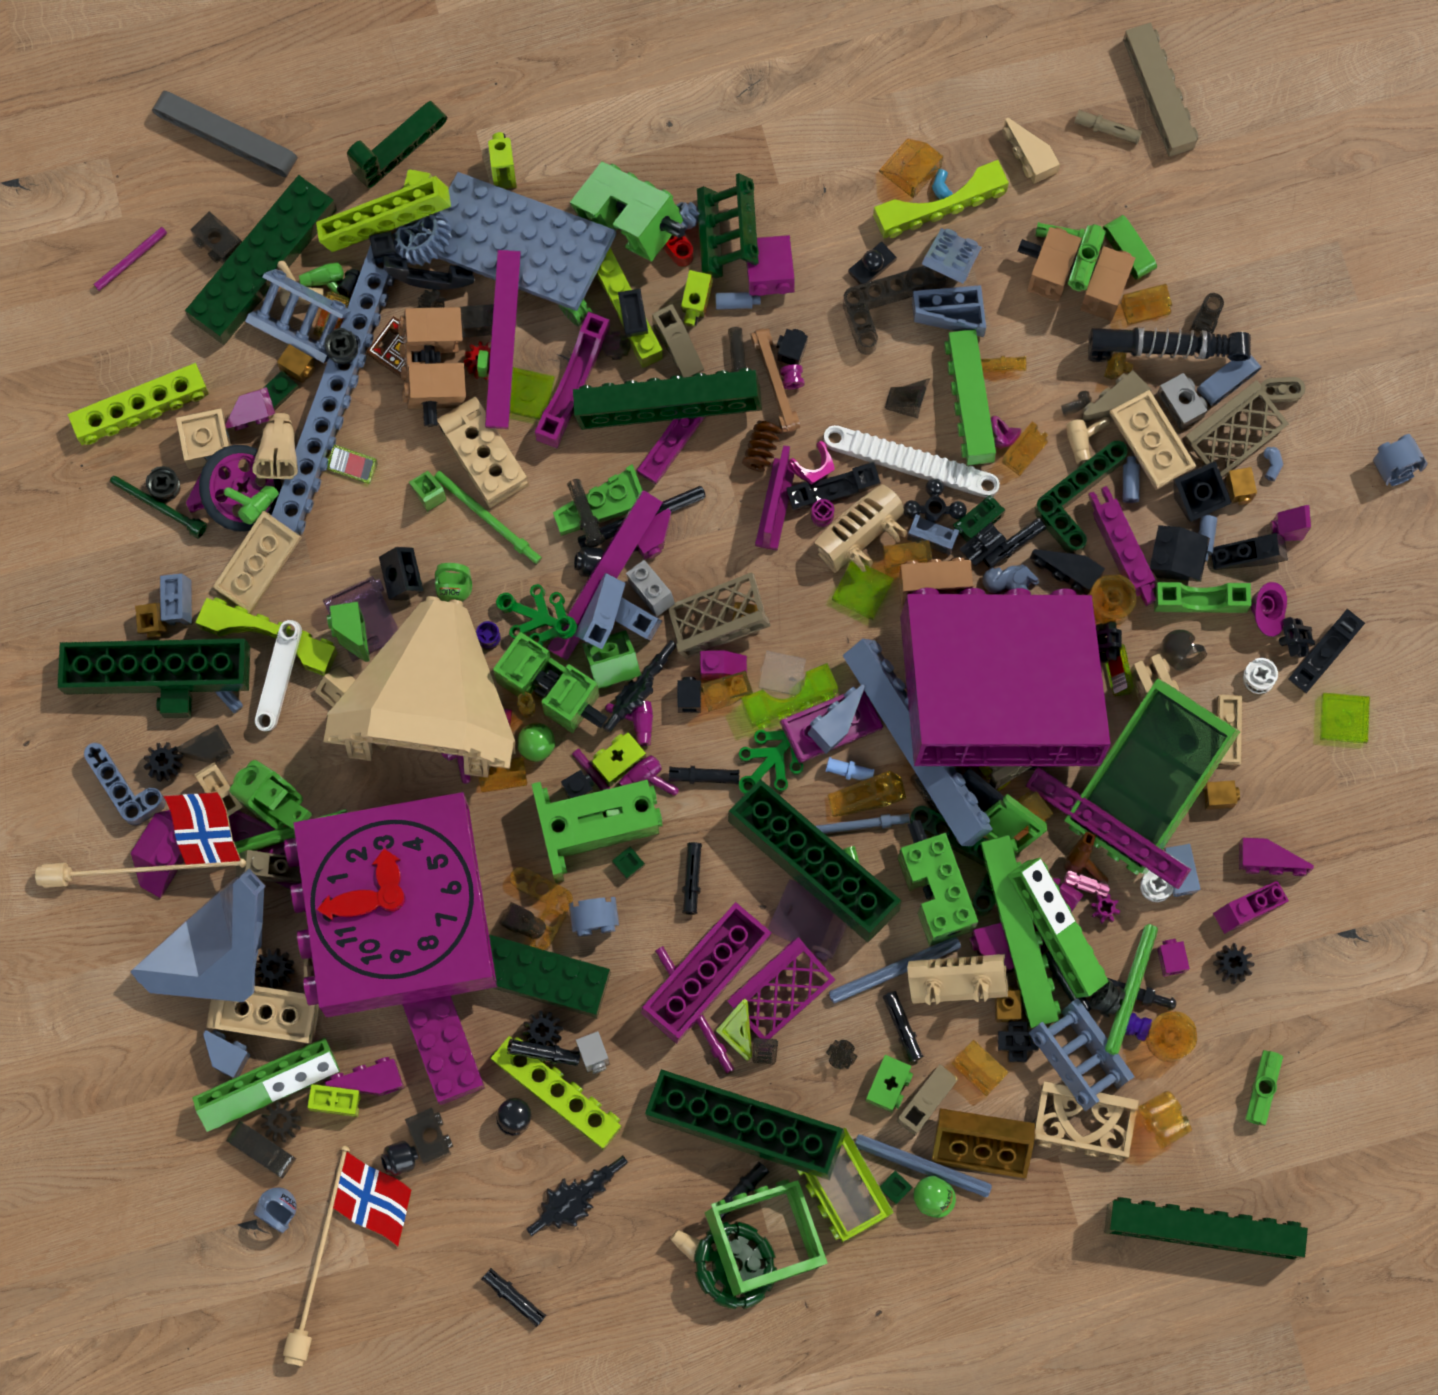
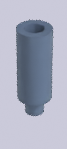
(737, 300)
(1131, 479)
(1208, 528)

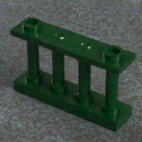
(710, 220)

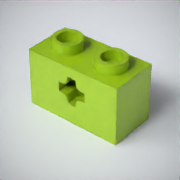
(614, 771)

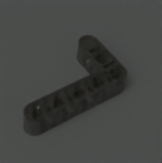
(887, 296)

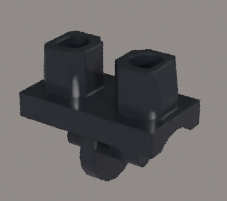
(982, 544)

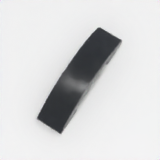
(427, 279)
(834, 488)
(1326, 651)

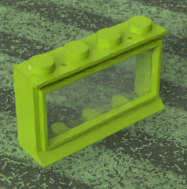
(850, 1196)

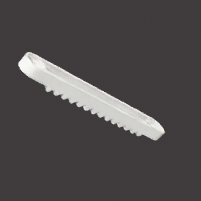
(911, 461)

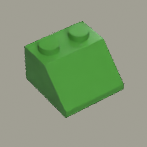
(349, 627)
(614, 662)

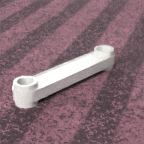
(278, 675)

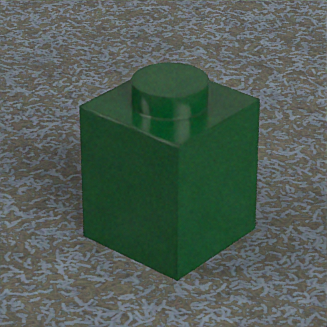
(175, 704)

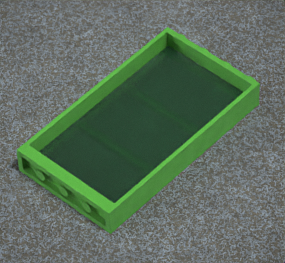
(1157, 768)

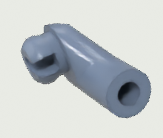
(1276, 462)

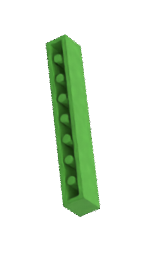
(1020, 934)

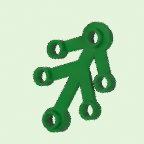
(539, 617)
(773, 756)

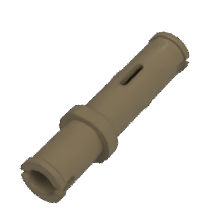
(1109, 127)

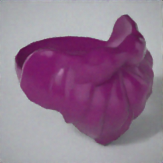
(1005, 436)

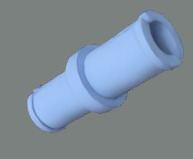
(848, 770)

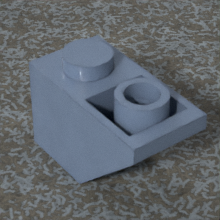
(226, 1056)

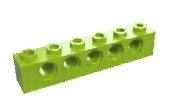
(383, 214)
(126, 401)
(599, 1135)

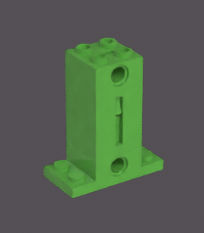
(595, 820)

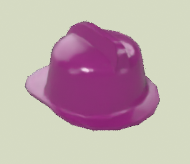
(1269, 608)

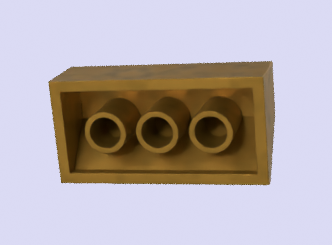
(983, 1143)

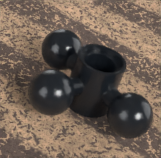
(935, 488)

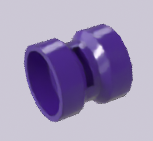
(488, 630)
(1138, 1027)

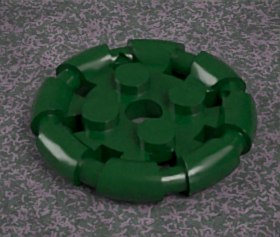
(747, 1258)

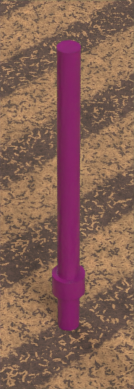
(718, 1050)

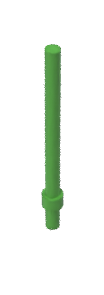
(520, 545)

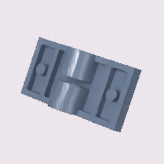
(952, 255)

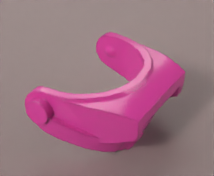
(812, 476)

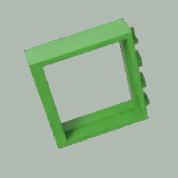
(804, 1223)

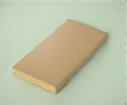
(1152, 439)
(257, 562)

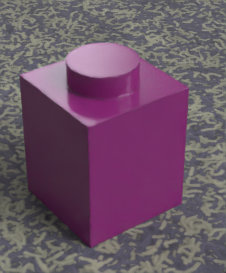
(1173, 957)

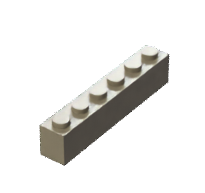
(1160, 89)

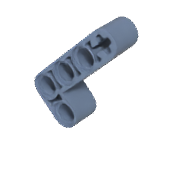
(118, 782)

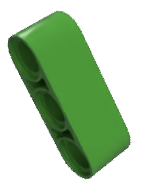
(1125, 238)

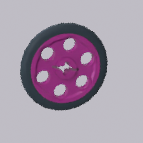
(211, 482)

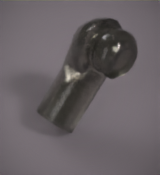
(1077, 405)

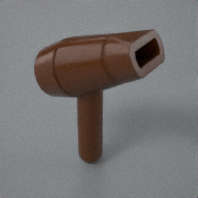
(1079, 858)

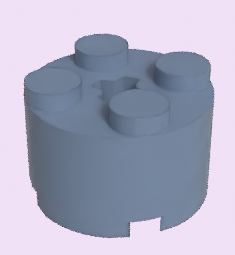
(1399, 460)
(594, 915)

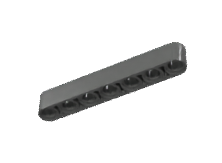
(224, 133)

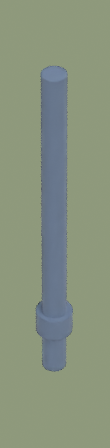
(884, 820)

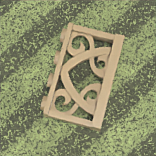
(1114, 1106)

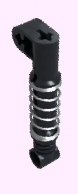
(1138, 341)

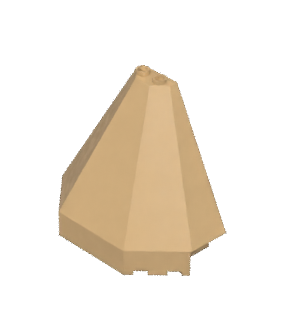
(427, 694)

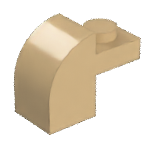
(213, 781)

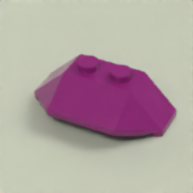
(157, 848)

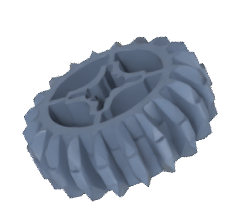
(422, 239)

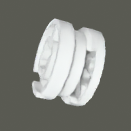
(1260, 675)
(1155, 888)

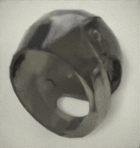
(1179, 645)

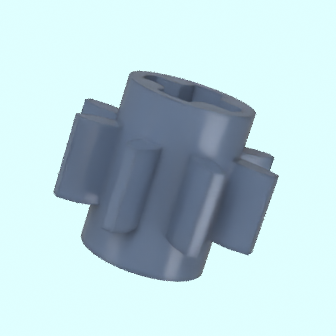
(689, 214)

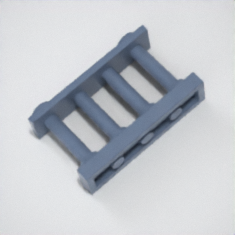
(281, 328)
(1095, 1041)

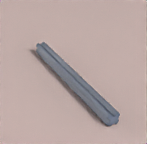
(893, 970)
(923, 1165)

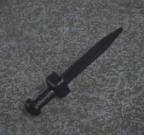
(1148, 996)

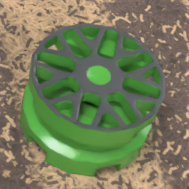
(576, 316)

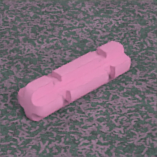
(1086, 884)

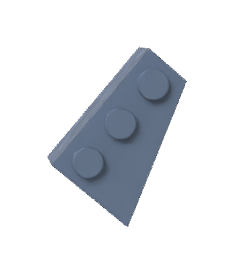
(951, 308)

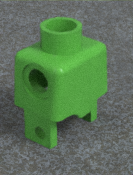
(268, 796)

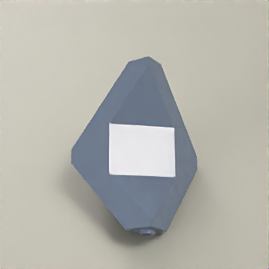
(213, 949)

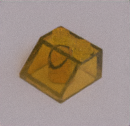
(912, 166)

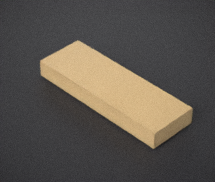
(1230, 710)

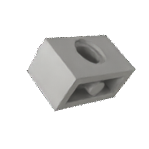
(1183, 414)
(650, 588)
(593, 1052)

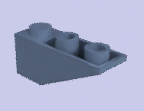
(601, 612)
(637, 619)
(834, 726)

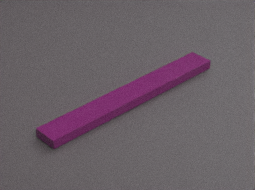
(503, 339)
(611, 563)
(1109, 828)

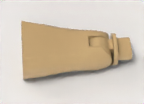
(276, 453)

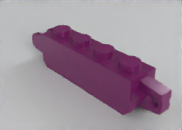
(1123, 545)

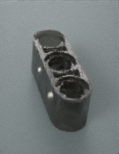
(261, 1149)

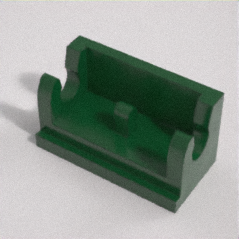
(979, 517)

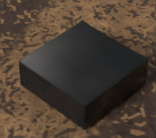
(382, 245)

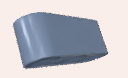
(1228, 380)

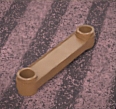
(787, 419)

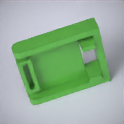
(1010, 818)

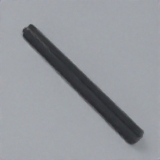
(674, 503)

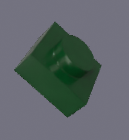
(628, 862)
(895, 1187)

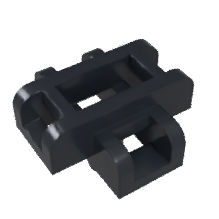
(1296, 637)
(1108, 645)
(1019, 1044)

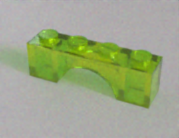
(763, 708)

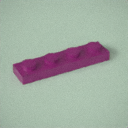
(668, 448)

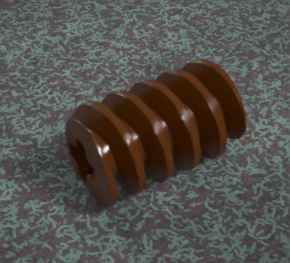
(760, 445)

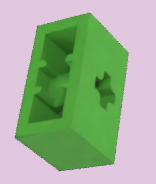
(889, 1069)

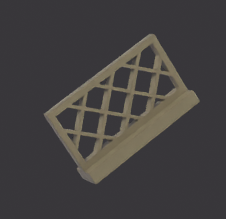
(1225, 413)
(719, 633)

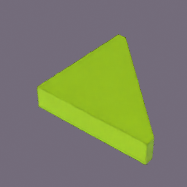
(737, 1030)

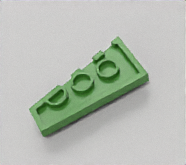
(606, 501)

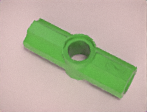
(1089, 248)
(1267, 1072)

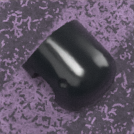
(513, 1116)

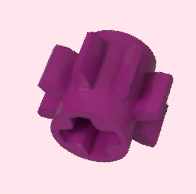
(1104, 915)

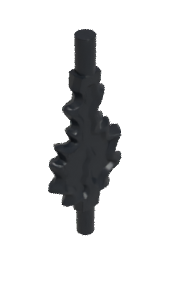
(636, 692)
(570, 1201)

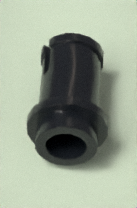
(348, 282)

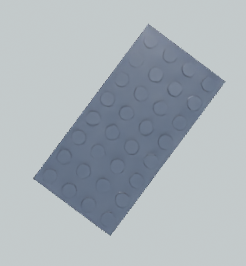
(556, 247)

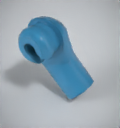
(939, 186)

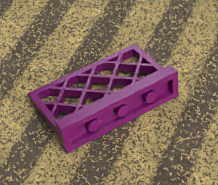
(775, 503)
(772, 970)

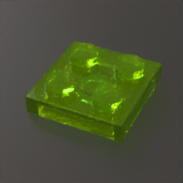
(862, 590)

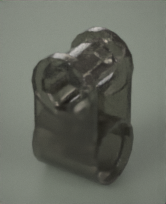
(1207, 318)
(522, 921)

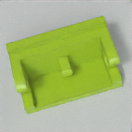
(334, 1100)

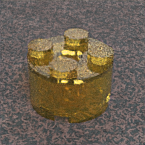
(1113, 587)
(1184, 1037)
(1165, 1119)

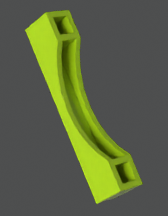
(899, 216)
(613, 281)
(223, 620)

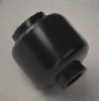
(586, 560)
(399, 1158)

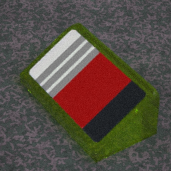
(352, 464)
(1120, 674)

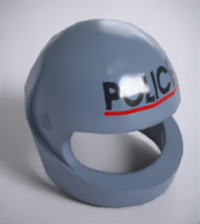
(276, 1208)

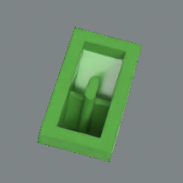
(428, 490)

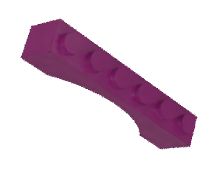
(585, 353)

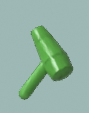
(323, 275)
(252, 506)

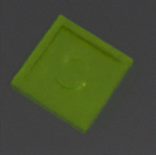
(530, 393)
(1344, 718)

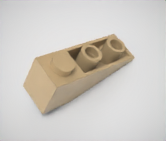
(1033, 152)

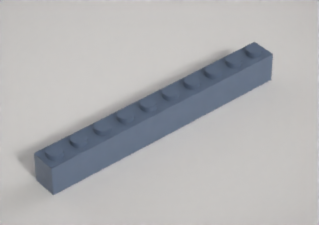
(941, 782)

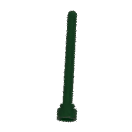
(195, 526)

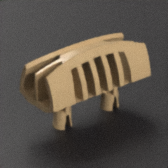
(859, 527)
(957, 979)

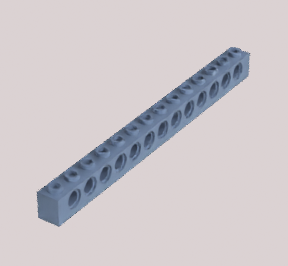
(326, 396)

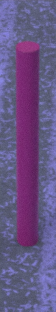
(130, 258)
(587, 766)

